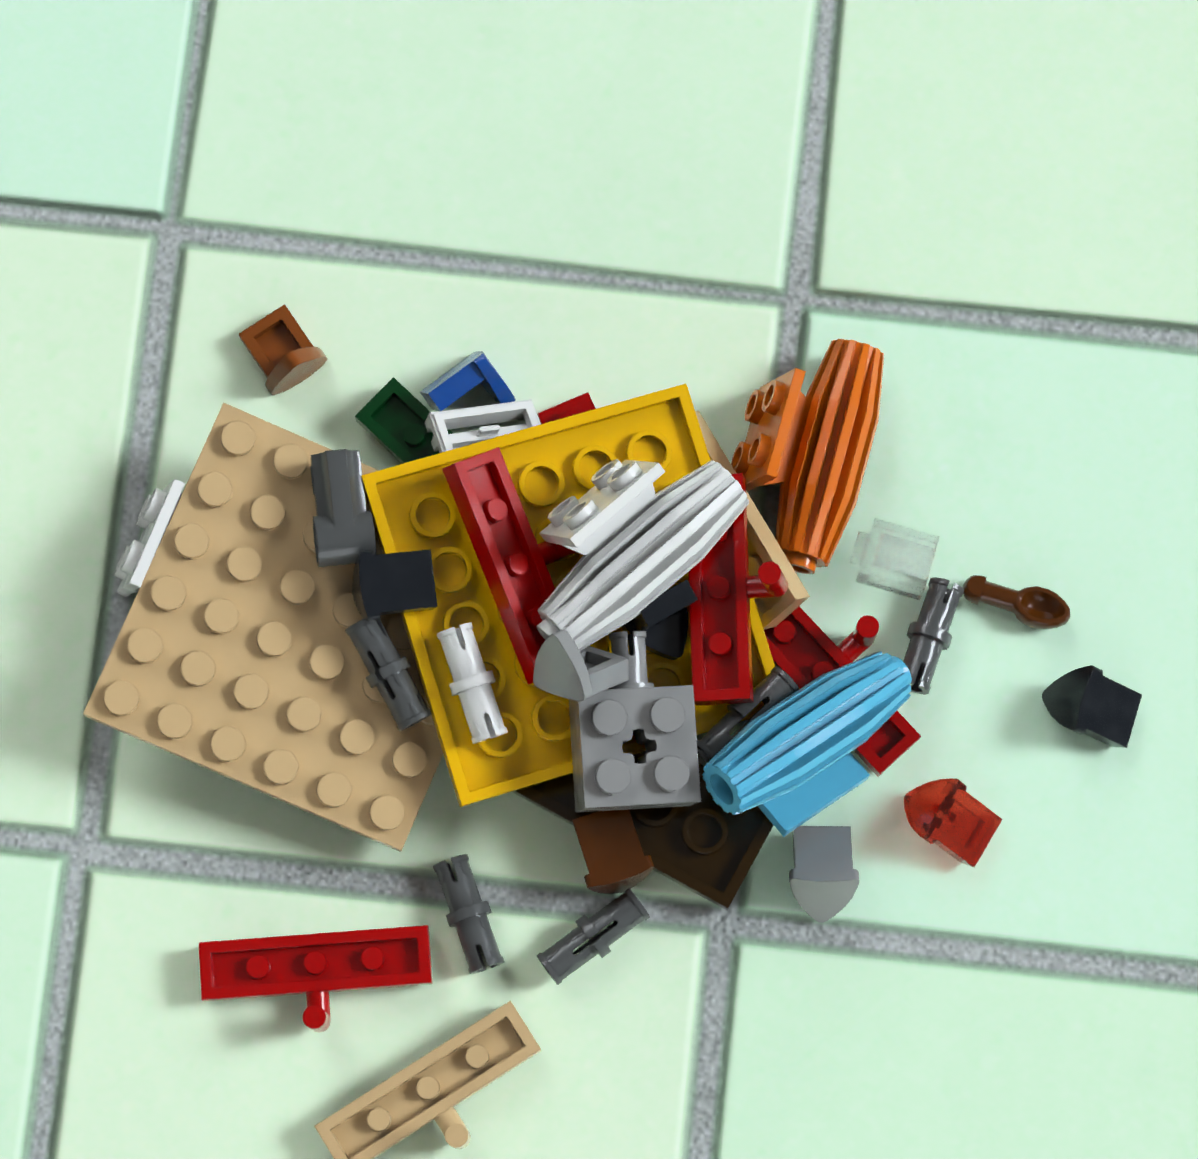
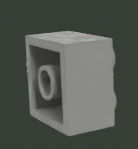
(657, 718)

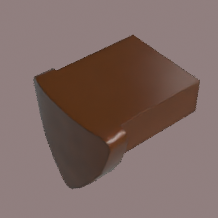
(611, 851)

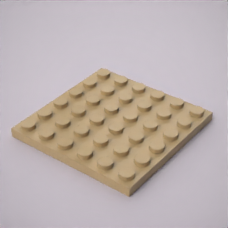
(246, 649)

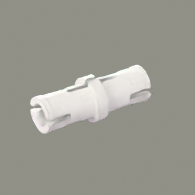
(472, 683)

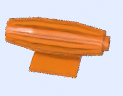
(814, 448)

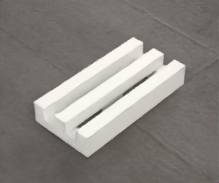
(442, 421)

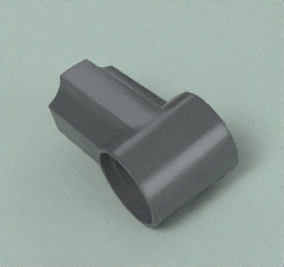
(342, 521)

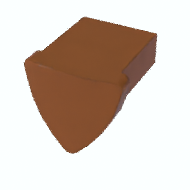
(282, 350)

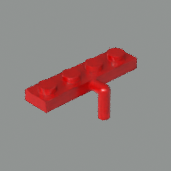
(505, 548)
(722, 615)
(807, 653)
(315, 966)

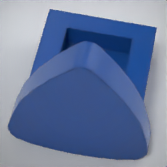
(463, 378)

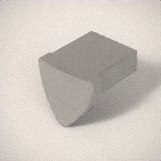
(576, 673)
(823, 870)

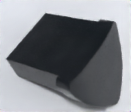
(393, 583)
(665, 621)
(1093, 705)

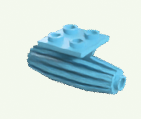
(800, 750)

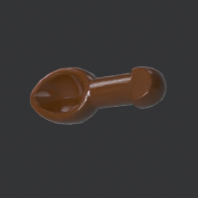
(1032, 605)

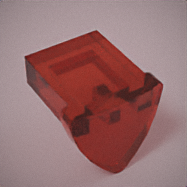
(951, 819)

